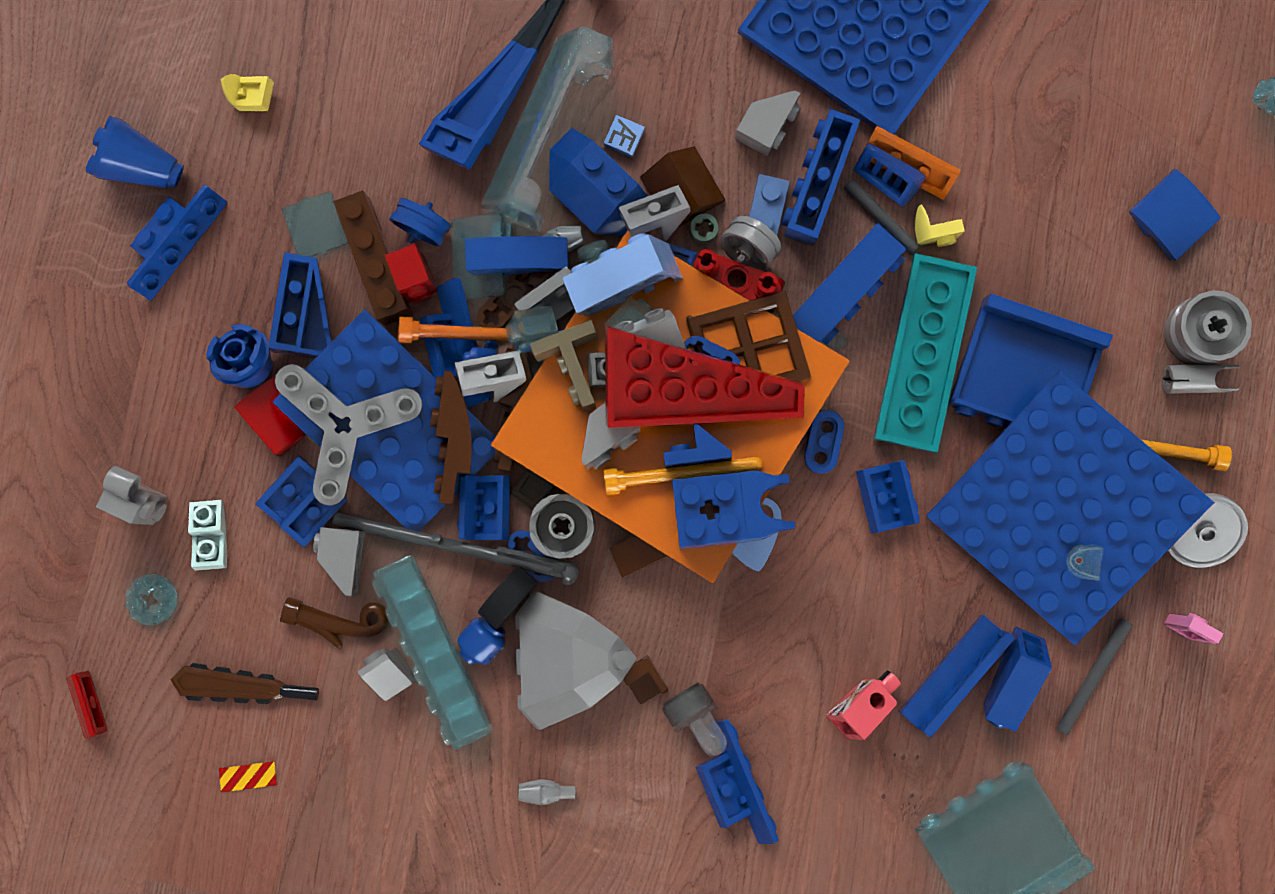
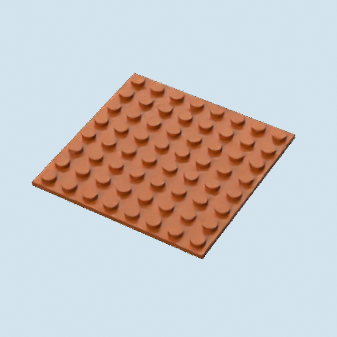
(550, 431)

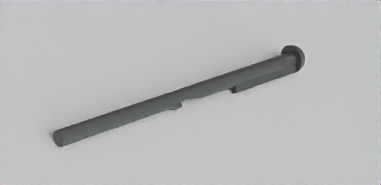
(548, 566)

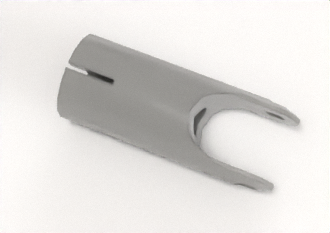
(1194, 378)

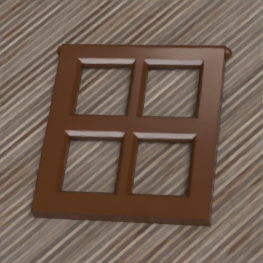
(747, 347)

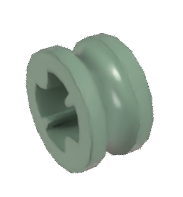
(697, 222)

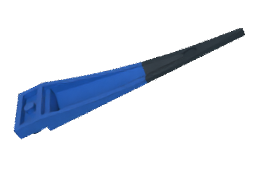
(478, 111)

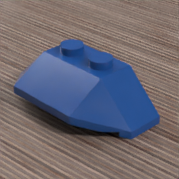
(591, 184)

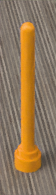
(1215, 457)
(618, 480)

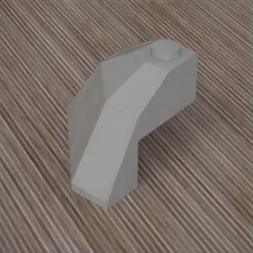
(565, 660)

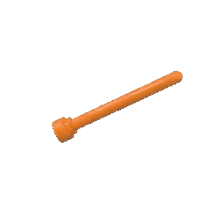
(412, 330)

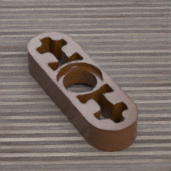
(492, 307)

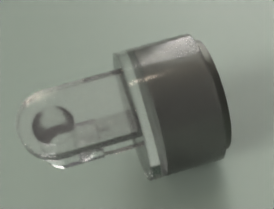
(693, 710)

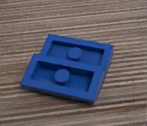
(1174, 214)
(293, 503)

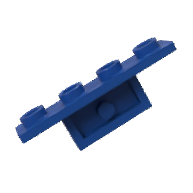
(171, 237)
(444, 351)
(733, 789)

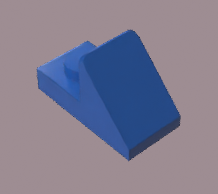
(707, 451)

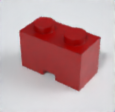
(411, 274)

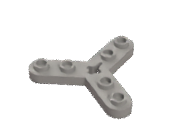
(339, 448)

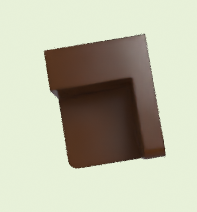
(644, 680)

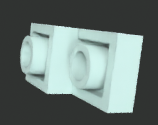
(208, 535)

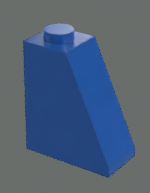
(1017, 680)

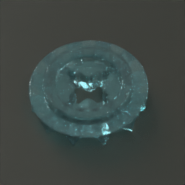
(163, 592)

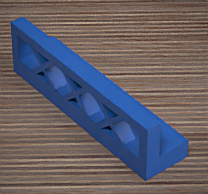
(956, 675)

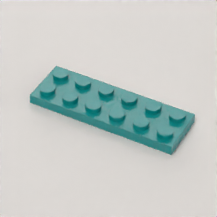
(925, 353)

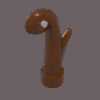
(326, 624)

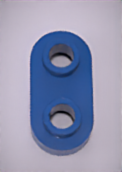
(825, 443)

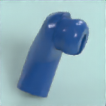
(489, 348)

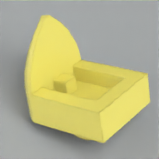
(248, 92)
(942, 234)

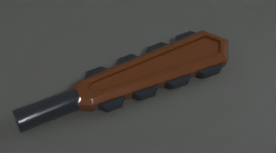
(220, 684)

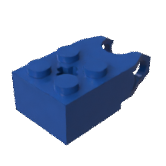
(738, 504)

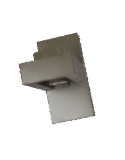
(564, 343)

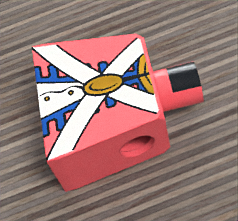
(855, 713)

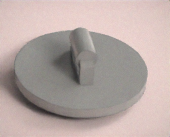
(1213, 536)

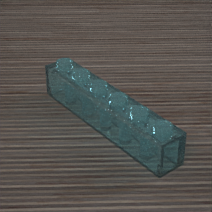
(432, 652)

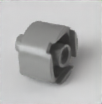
(543, 526)

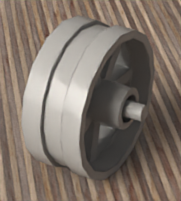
(750, 243)

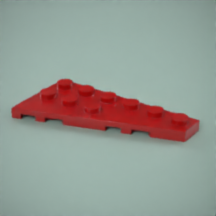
(672, 385)

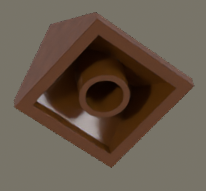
(691, 174)

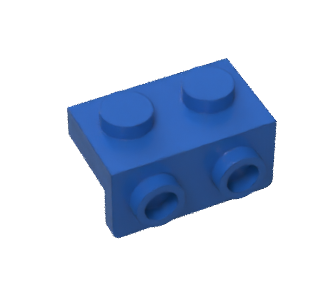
(888, 496)
(484, 507)

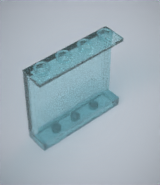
(1004, 839)

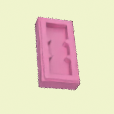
(1193, 628)

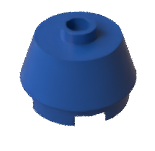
(240, 357)

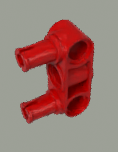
(757, 283)

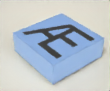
(624, 136)

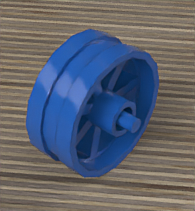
(420, 222)

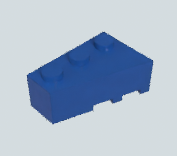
(300, 310)

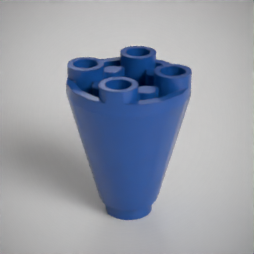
(131, 157)

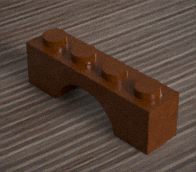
(369, 253)

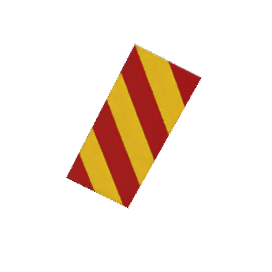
(247, 776)

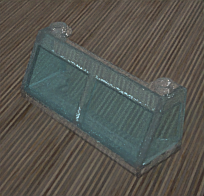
(574, 57)

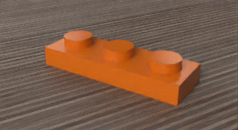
(938, 173)

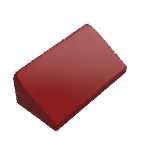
(86, 704)

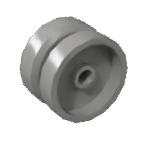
(1208, 328)

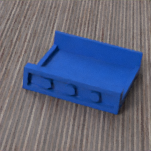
(1016, 354)

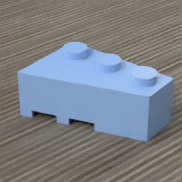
(620, 274)

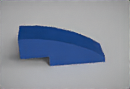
(516, 254)

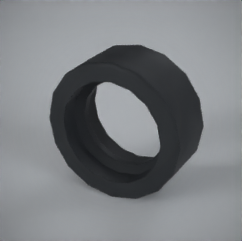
(507, 597)

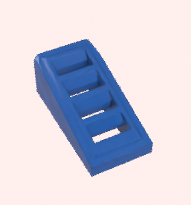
(894, 165)

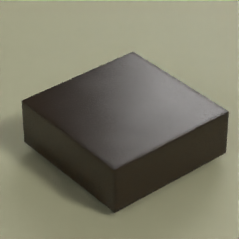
(531, 488)

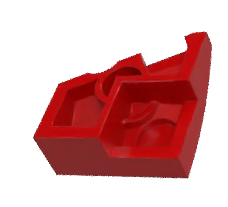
(268, 420)

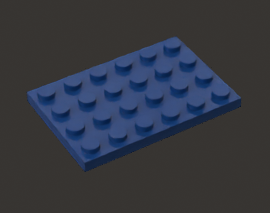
(401, 460)

